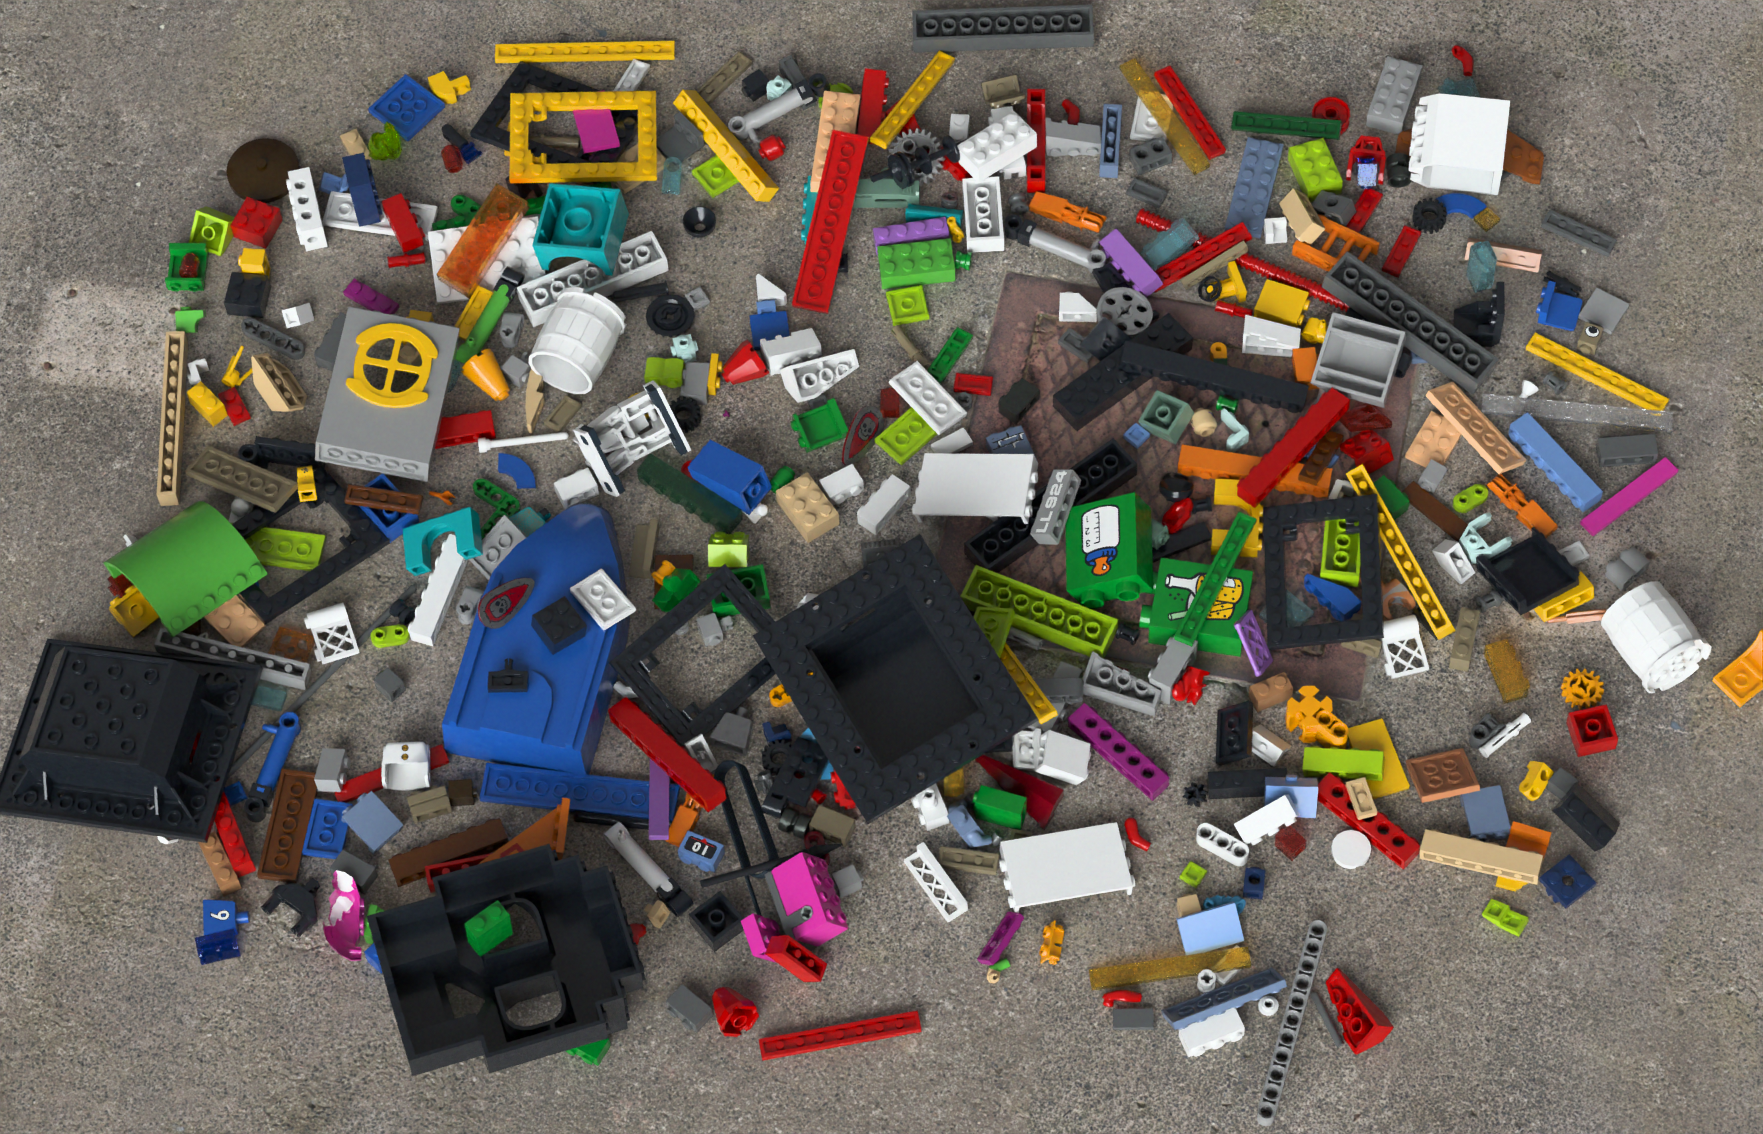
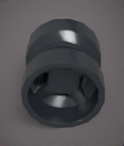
(402, 611)

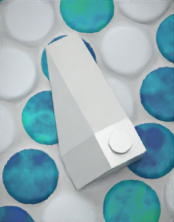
(813, 377)

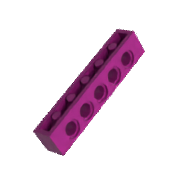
(1152, 786)

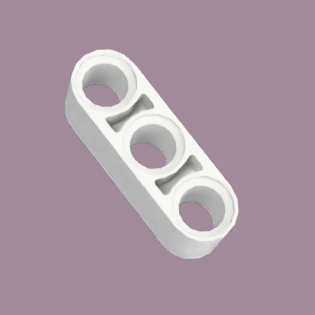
(1218, 836)

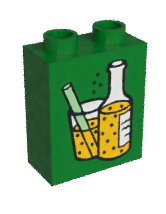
(1173, 594)

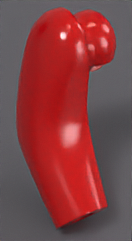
(1466, 59)
(1072, 111)
(1134, 836)
(1121, 995)

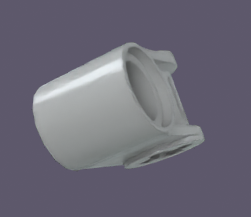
(511, 328)
(469, 604)

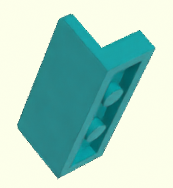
(920, 213)

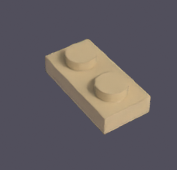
(354, 144)
(1361, 798)

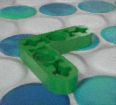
(501, 505)

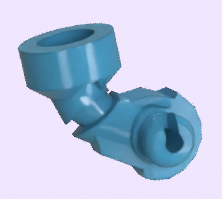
(1220, 900)

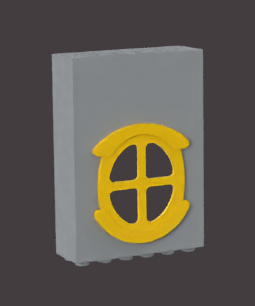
(380, 427)

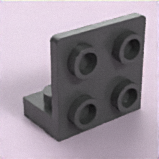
(681, 139)

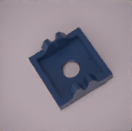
(1567, 893)

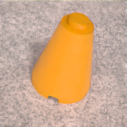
(487, 375)

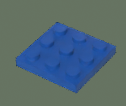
(407, 107)

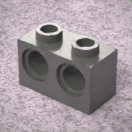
(1151, 159)

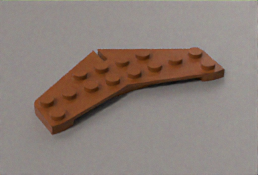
(1519, 156)

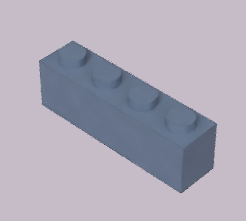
(1110, 140)

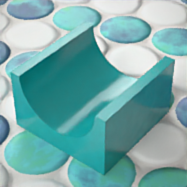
(581, 225)

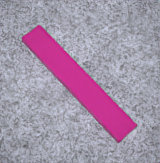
(1629, 496)

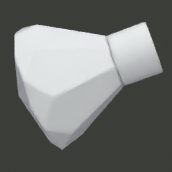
(1528, 389)

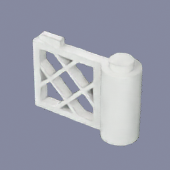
(324, 621)
(1402, 630)

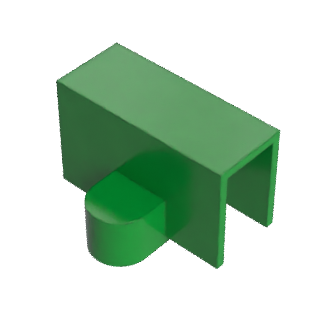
(675, 589)

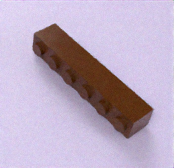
(466, 844)

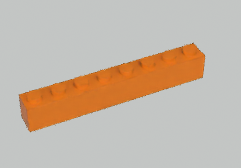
(1228, 465)

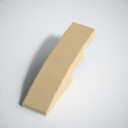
(534, 399)

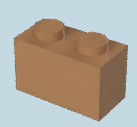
(1270, 691)

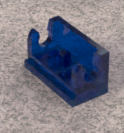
(217, 946)

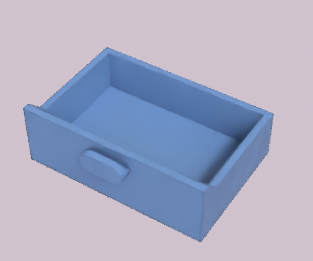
(1301, 791)

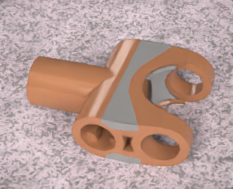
(1395, 593)

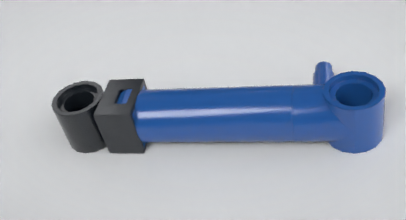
(262, 791)

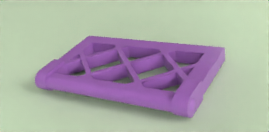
(1256, 633)

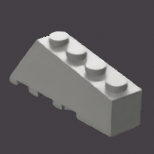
(1119, 687)

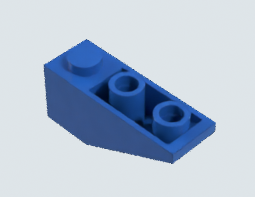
(1336, 598)

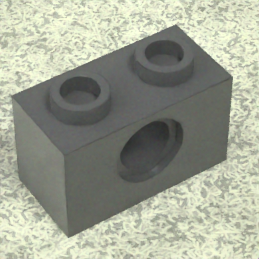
(1334, 207)

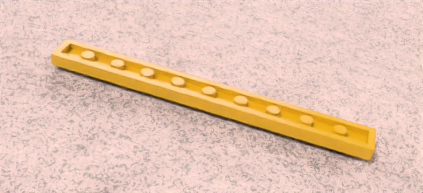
(585, 51)

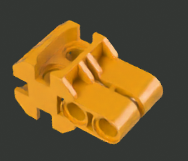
(1315, 719)

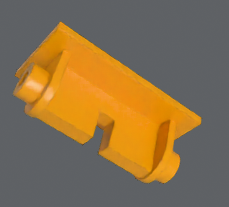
(1049, 951)

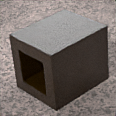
(462, 792)

